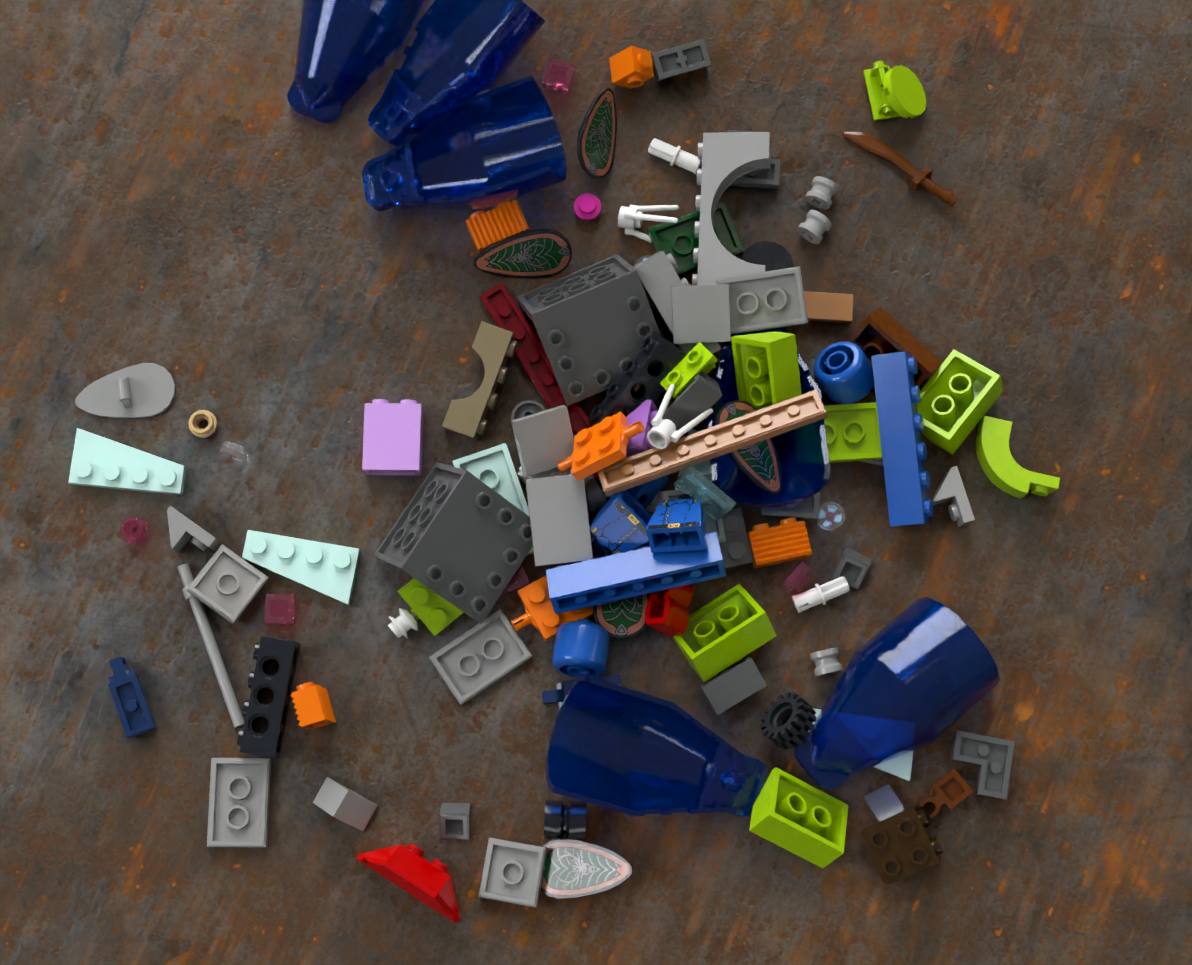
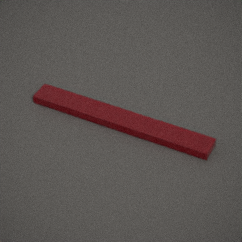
(531, 354)

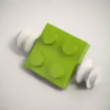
(426, 605)

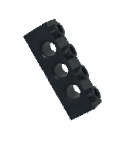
(652, 349)
(276, 712)

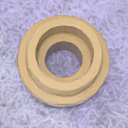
(199, 416)

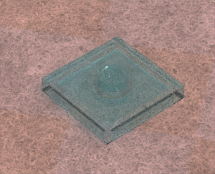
(713, 500)

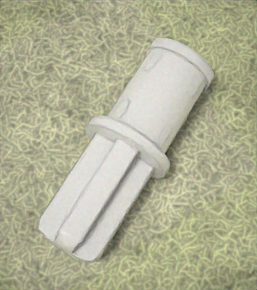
(674, 155)
(820, 594)

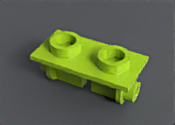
(877, 94)
(693, 363)

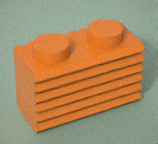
(496, 224)
(779, 543)
(312, 706)

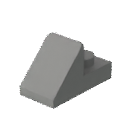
(953, 490)
(182, 529)

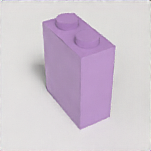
(393, 438)

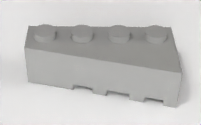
(657, 277)

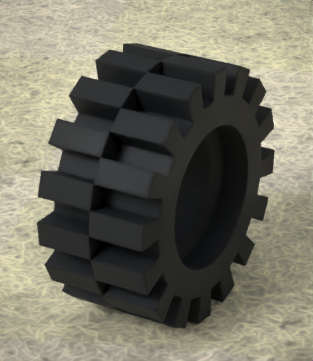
(788, 721)

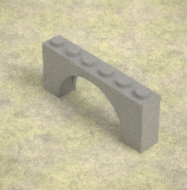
(724, 160)

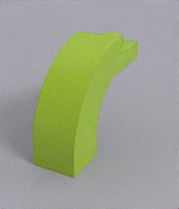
(1000, 466)

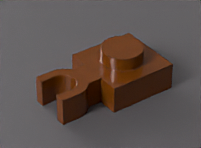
(949, 790)

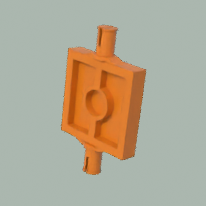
(600, 445)
(541, 612)

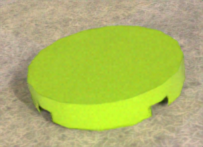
(905, 92)

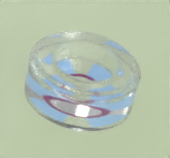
(234, 451)
(831, 516)

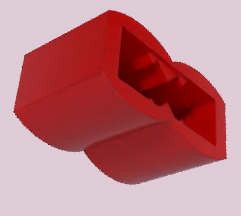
(669, 610)

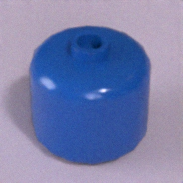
(844, 372)
(581, 649)

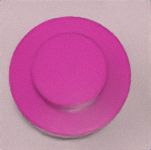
(587, 207)

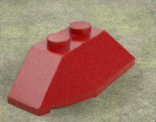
(417, 876)

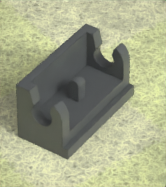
(680, 60)
(694, 400)
(732, 685)

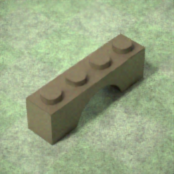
(468, 415)

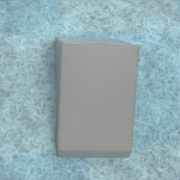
(345, 804)

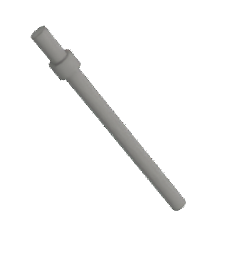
(212, 648)

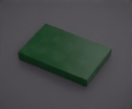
(680, 238)

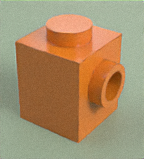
(631, 67)

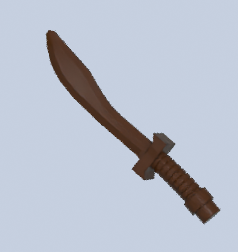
(920, 178)

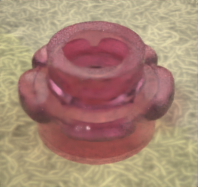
(130, 523)

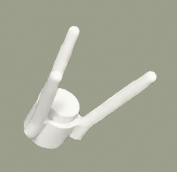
(633, 216)
(665, 430)

